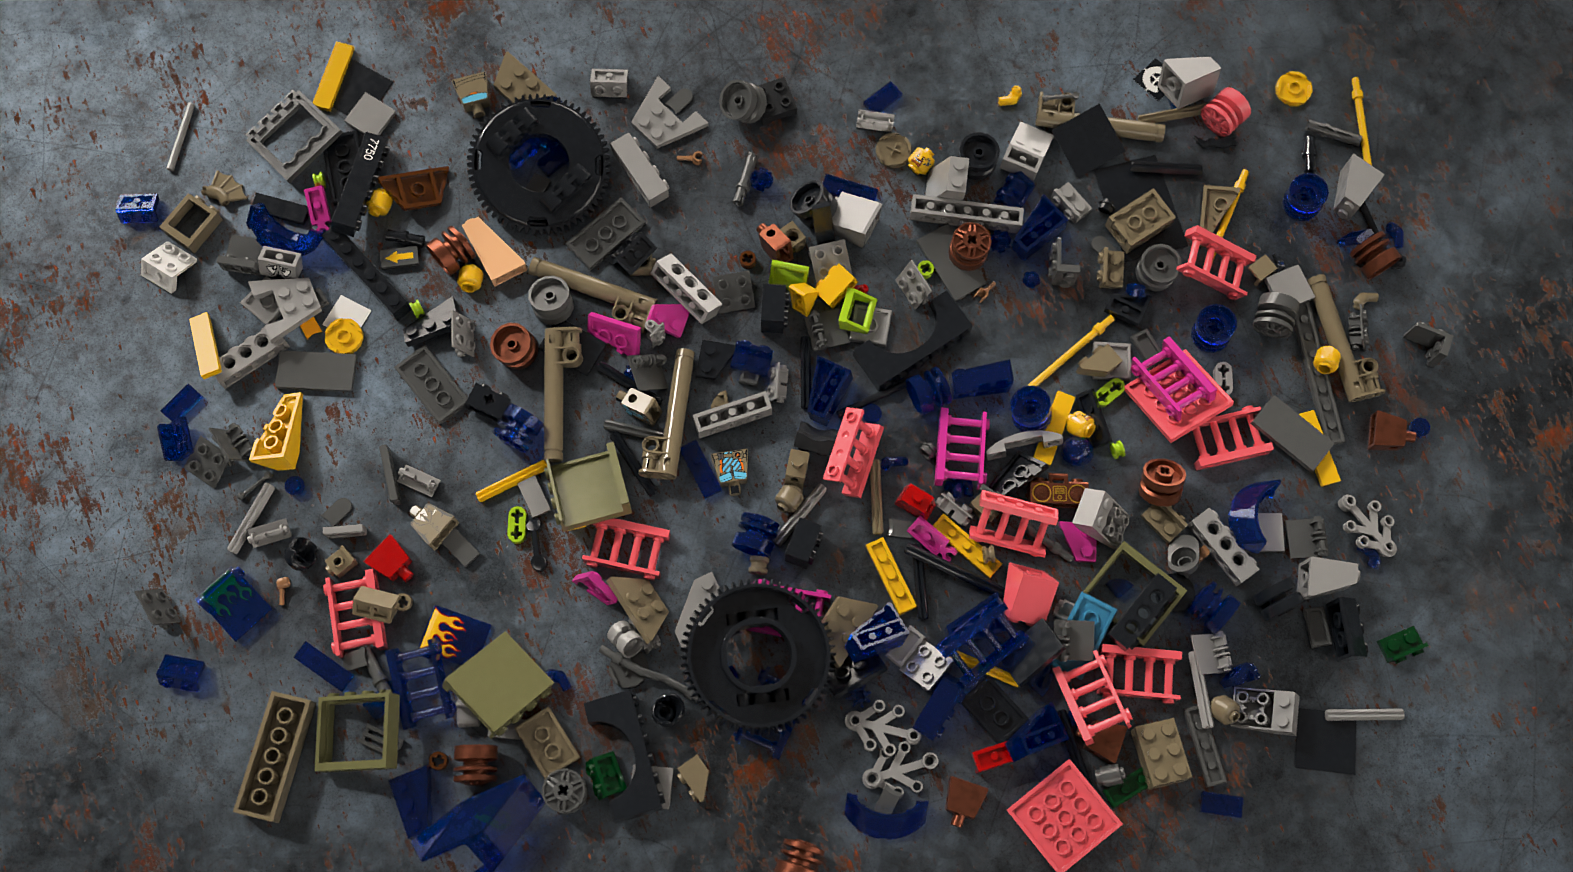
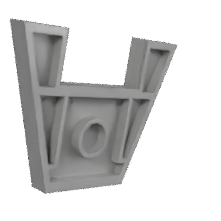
(659, 123)
(295, 300)

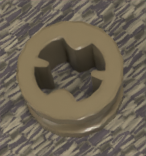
(988, 554)
(408, 598)

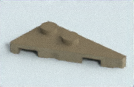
(1215, 204)

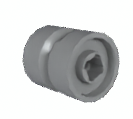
(625, 639)

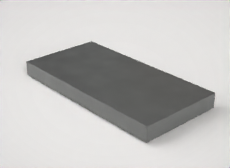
(605, 234)
(956, 281)
(316, 371)
(432, 384)
(1292, 433)

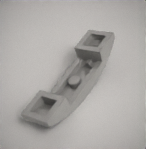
(1048, 438)

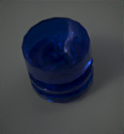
(1310, 189)
(1216, 319)
(931, 389)
(1031, 400)
(517, 429)
(757, 531)
(1214, 607)

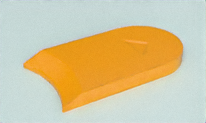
(310, 327)

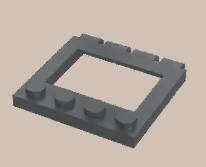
(302, 157)

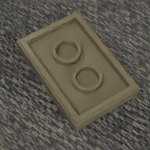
(546, 742)

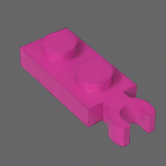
(318, 207)
(931, 538)

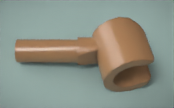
(692, 158)
(983, 292)
(1203, 552)
(281, 584)

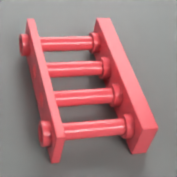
(1227, 250)
(1241, 451)
(863, 457)
(1017, 507)
(640, 532)
(377, 639)
(1150, 656)
(1080, 713)

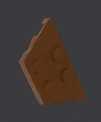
(416, 188)

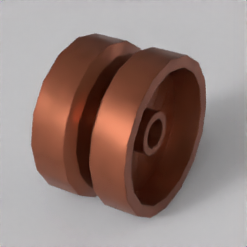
(514, 346)
(1162, 482)

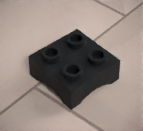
(779, 101)
(815, 440)

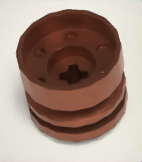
(450, 250)
(966, 254)
(1375, 255)
(475, 763)
(799, 856)

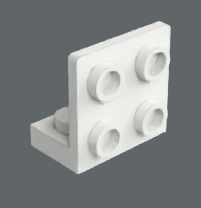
(165, 265)

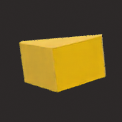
(803, 297)

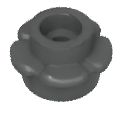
(928, 451)

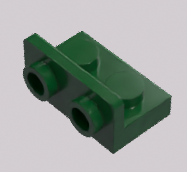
(1401, 644)
(605, 775)

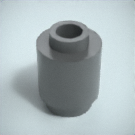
(1110, 775)

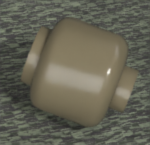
(789, 498)
(1225, 709)

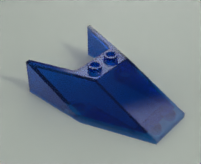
(484, 823)

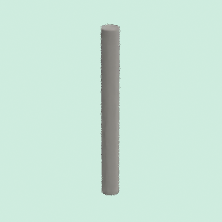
(180, 136)

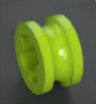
(319, 179)
(923, 264)
(417, 308)
(1117, 449)

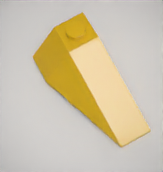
(281, 437)

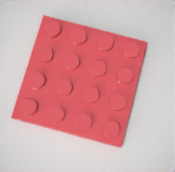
(1191, 416)
(1064, 817)

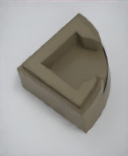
(720, 399)

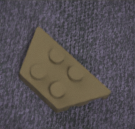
(517, 80)
(640, 604)
(844, 618)

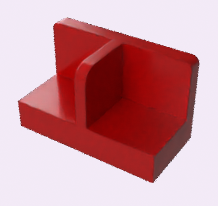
(991, 757)

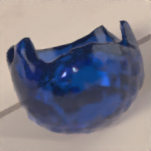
(1077, 451)

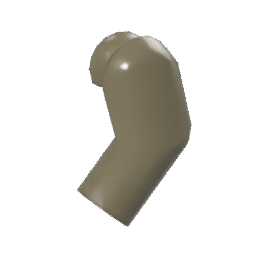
(1364, 297)

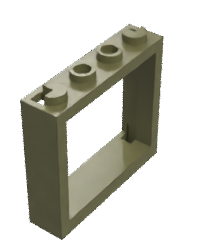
(1149, 568)
(325, 731)

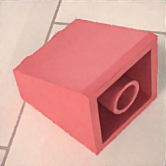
(1028, 594)

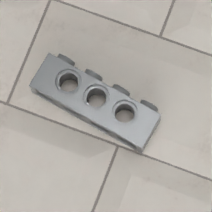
(686, 288)
(243, 365)
(732, 414)
(1224, 558)

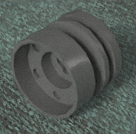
(1276, 315)
(576, 795)

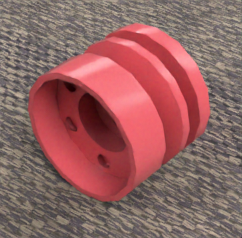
(1226, 112)

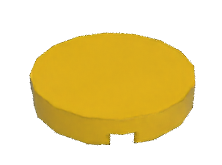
(1293, 88)
(344, 336)

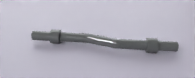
(1054, 547)
(618, 658)

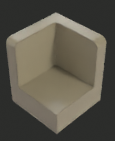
(1262, 268)

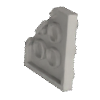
(700, 589)

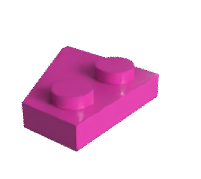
(672, 315)
(1081, 545)

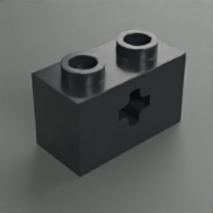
(480, 395)

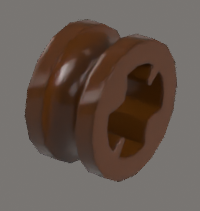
(749, 254)
(436, 755)

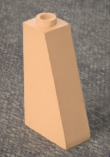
(495, 255)

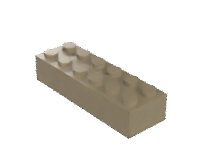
(275, 757)

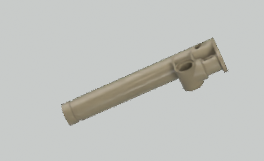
(1055, 113)
(626, 301)
(559, 345)
(1357, 381)
(664, 459)

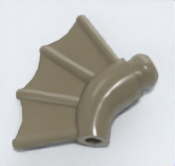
(224, 189)

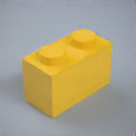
(835, 285)

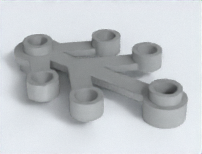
(1369, 527)
(879, 727)
(897, 771)

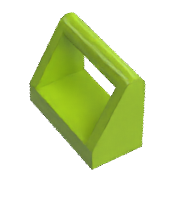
(787, 273)
(844, 319)

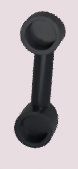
(538, 561)

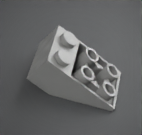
(1026, 150)
(1101, 517)
(1267, 710)

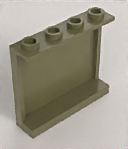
(588, 489)
(499, 684)

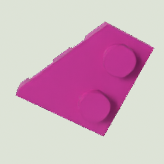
(596, 587)

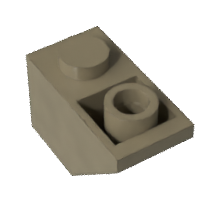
(1100, 363)
(696, 776)

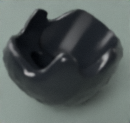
(301, 554)
(668, 710)

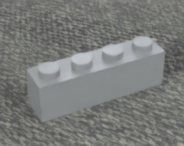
(640, 170)

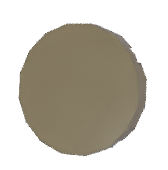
(893, 150)

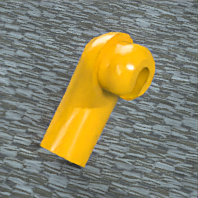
(1012, 98)

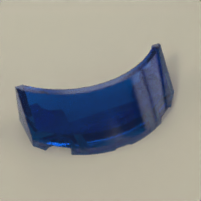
(275, 235)
(1244, 514)
(884, 825)

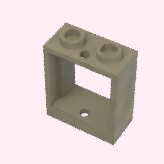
(201, 233)

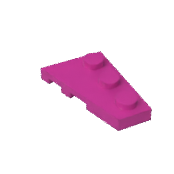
(615, 332)

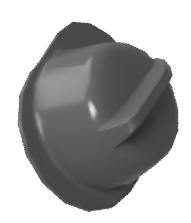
(1183, 555)

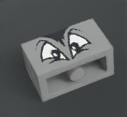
(280, 263)

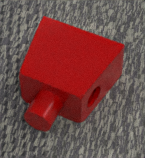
(916, 501)
(390, 560)

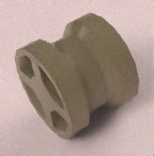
(758, 565)

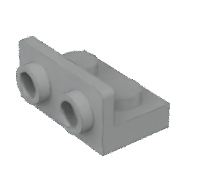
(609, 83)
(1070, 202)

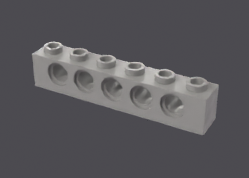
(959, 212)

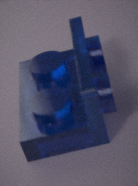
(1015, 190)
(137, 208)
(752, 358)
(175, 440)
(180, 673)
(1239, 674)

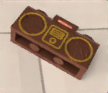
(1056, 494)

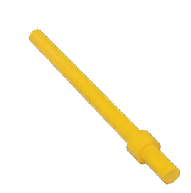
(1357, 96)
(1226, 219)
(1096, 330)

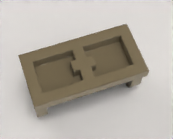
(375, 604)

